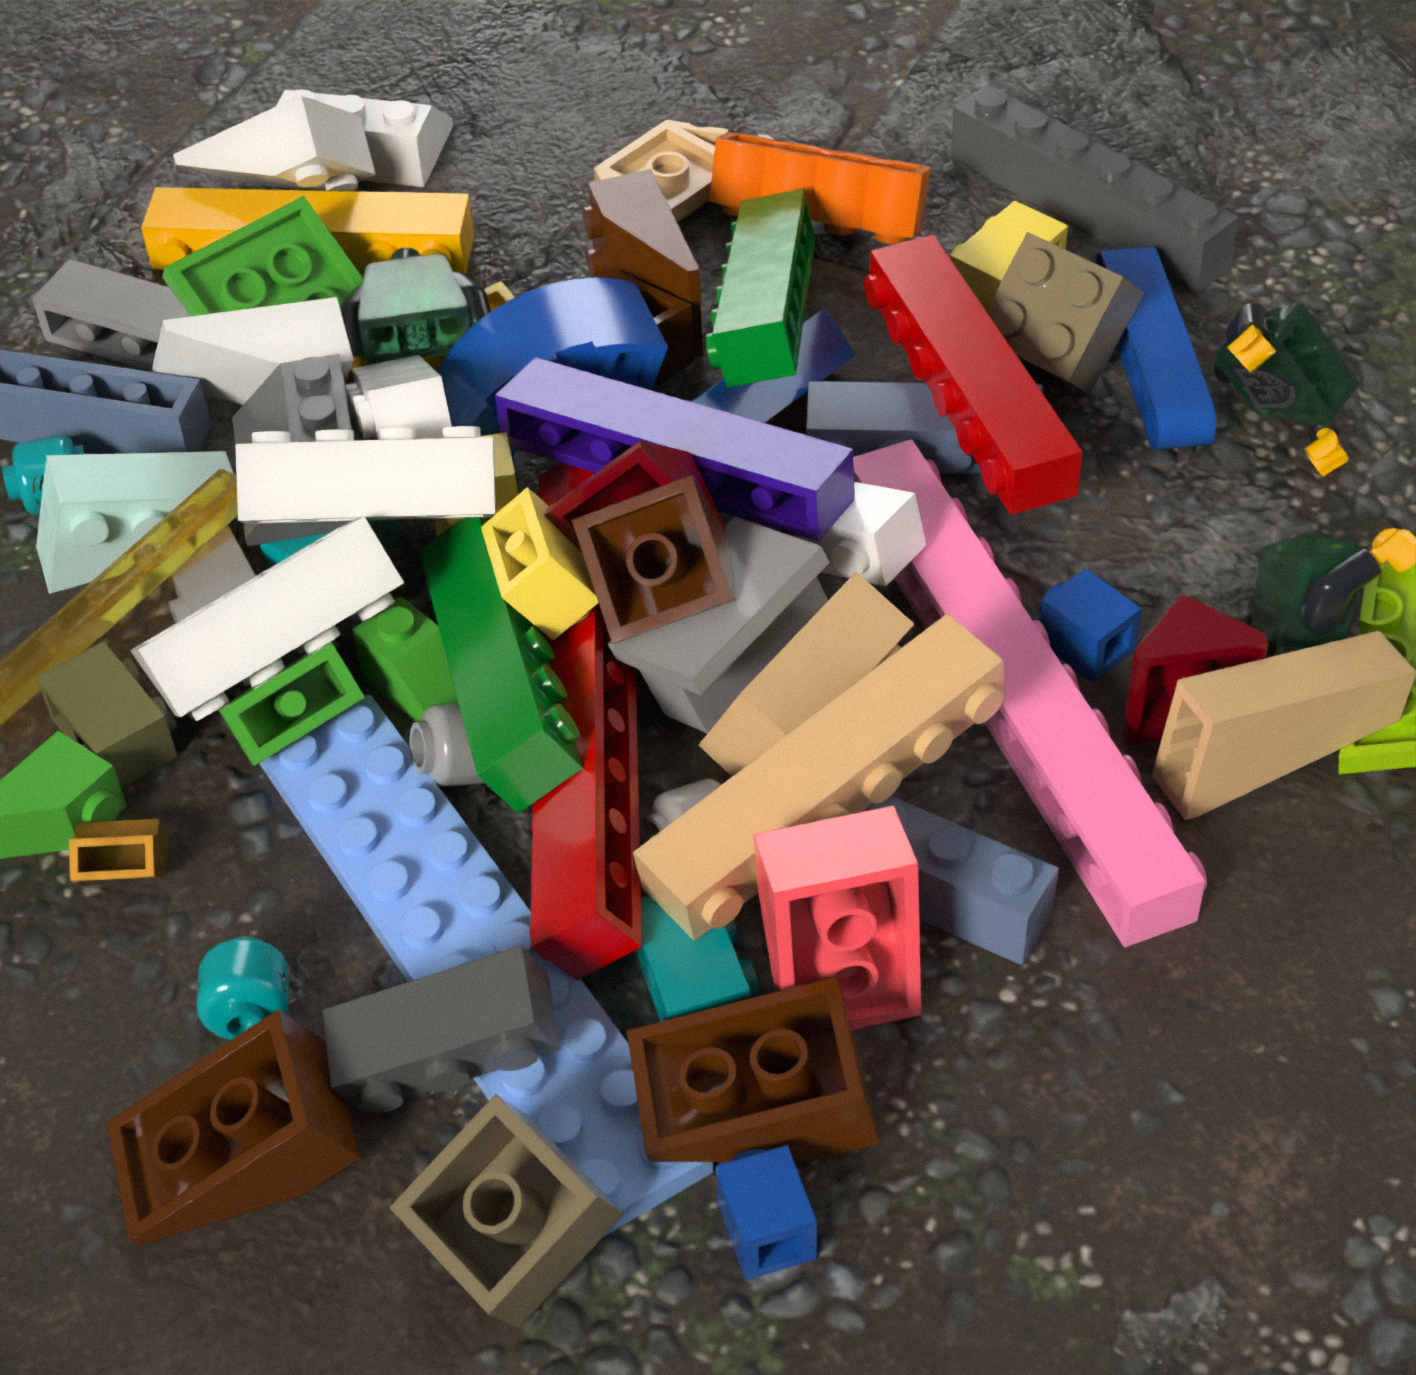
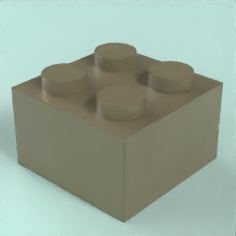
(1062, 311)
(506, 1212)

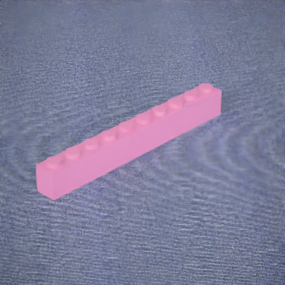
(1044, 726)

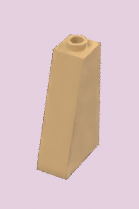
(1274, 716)

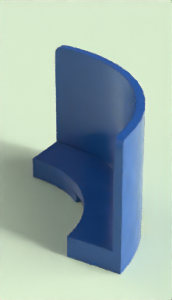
(574, 323)

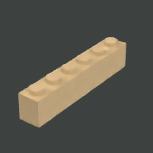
(823, 770)

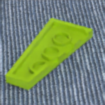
(1391, 609)

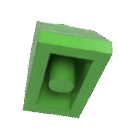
(404, 659)
(291, 703)
(52, 794)

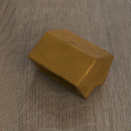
(118, 850)

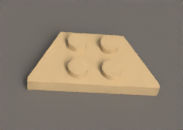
(679, 159)

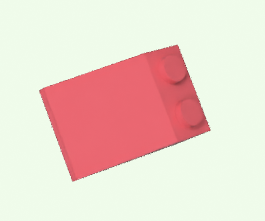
(845, 906)

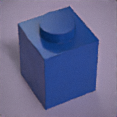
(1090, 624)
(766, 1211)

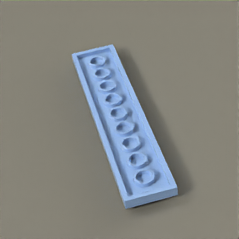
(446, 903)

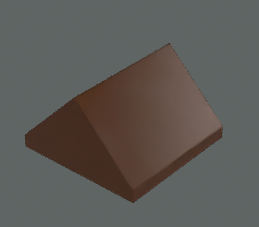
(656, 558)

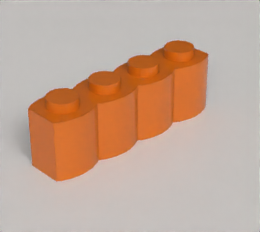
(839, 186)

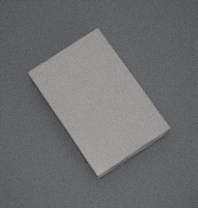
(768, 576)

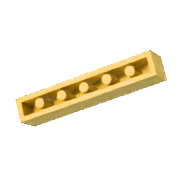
(363, 223)

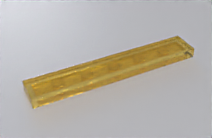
(118, 589)

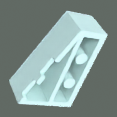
(107, 502)

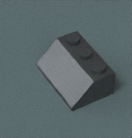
(298, 400)

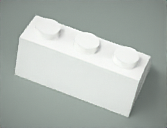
(400, 135)

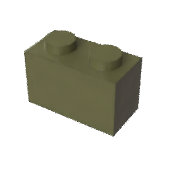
(109, 713)

